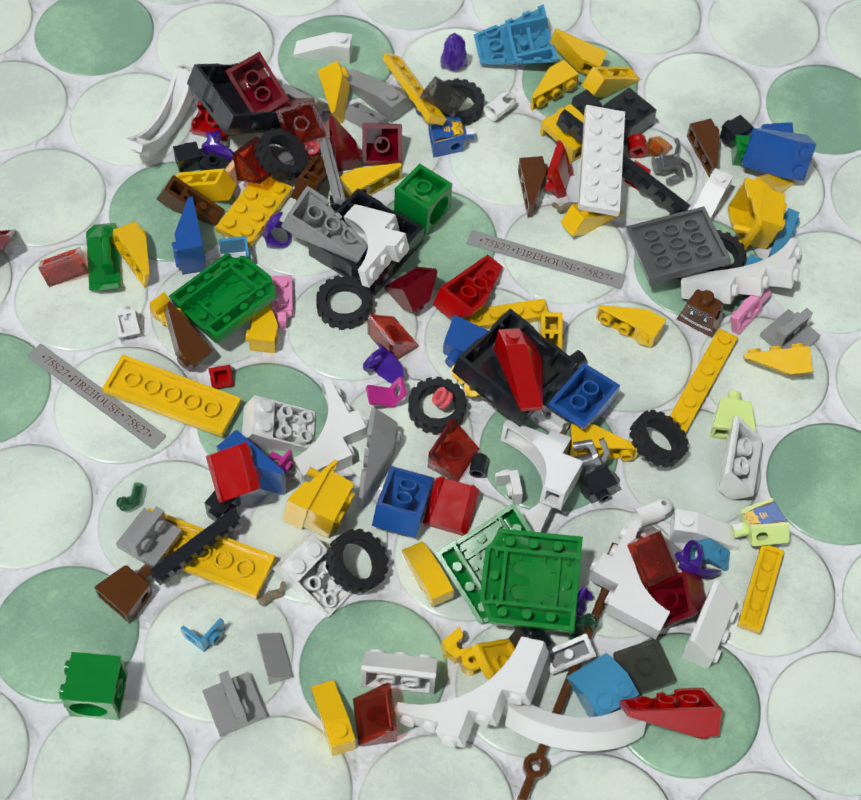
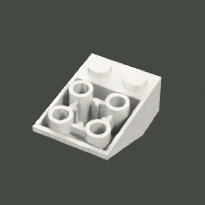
(277, 425)
(307, 574)

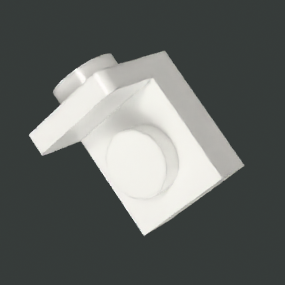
(126, 322)
(512, 483)

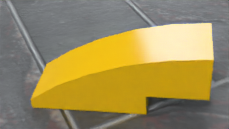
(428, 573)

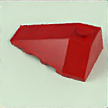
(469, 289)
(521, 367)
(685, 711)

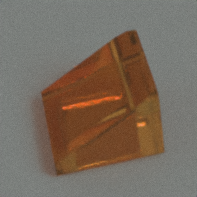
(658, 145)

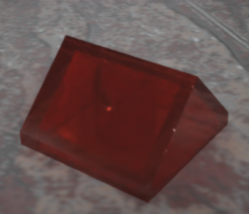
(301, 119)
(247, 165)
(63, 267)
(390, 334)
(452, 452)
(652, 557)
(375, 716)

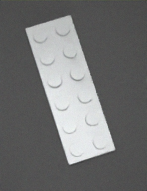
(601, 160)

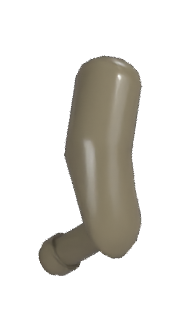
(563, 208)
(273, 594)

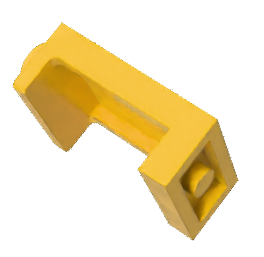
(549, 126)

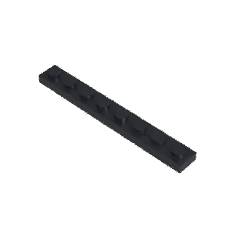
(630, 170)

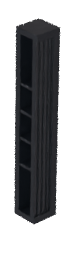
(196, 547)

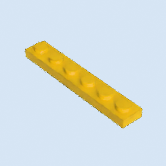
(413, 88)
(703, 378)

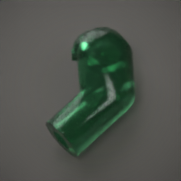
(133, 500)
(588, 620)

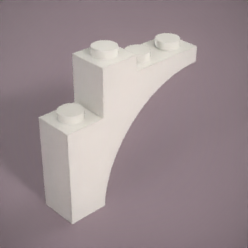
(383, 239)
(335, 440)
(549, 455)
(627, 595)

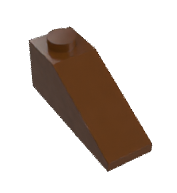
(705, 142)
(312, 176)
(532, 179)
(175, 196)
(187, 343)

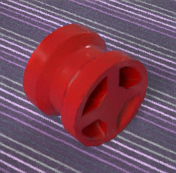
(637, 146)

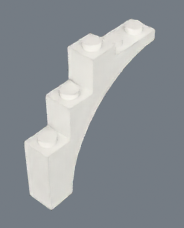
(753, 279)
(485, 704)

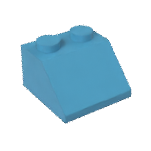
(601, 685)

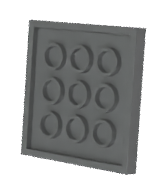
(677, 245)

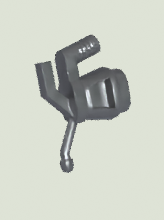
(667, 163)
(592, 461)

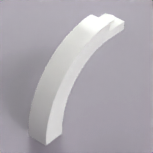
(167, 119)
(573, 732)

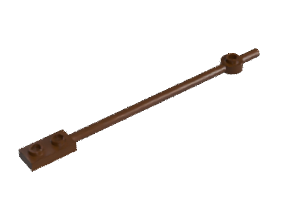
(539, 757)

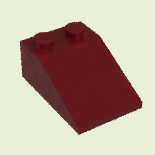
(257, 85)

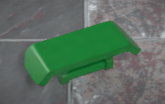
(102, 258)

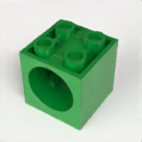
(423, 197)
(94, 685)

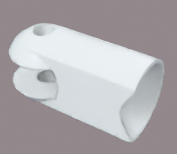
(498, 107)
(550, 420)
(653, 511)

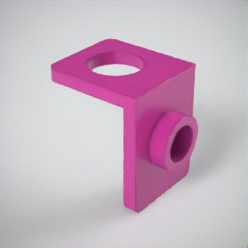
(386, 395)
(285, 462)

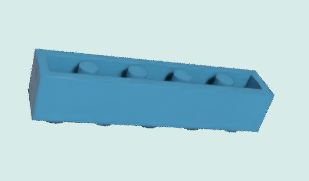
(782, 238)

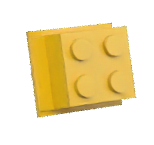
(757, 213)
(321, 502)

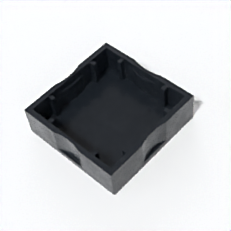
(223, 103)
(344, 266)
(480, 366)

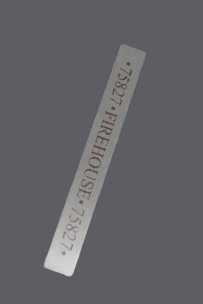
(546, 259)
(93, 394)

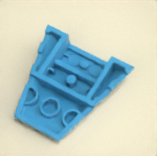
(517, 41)

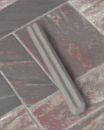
(332, 171)

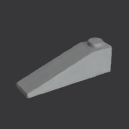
(381, 96)
(320, 225)
(381, 443)

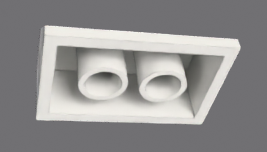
(740, 461)
(711, 626)
(401, 670)

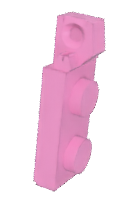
(283, 305)
(748, 311)

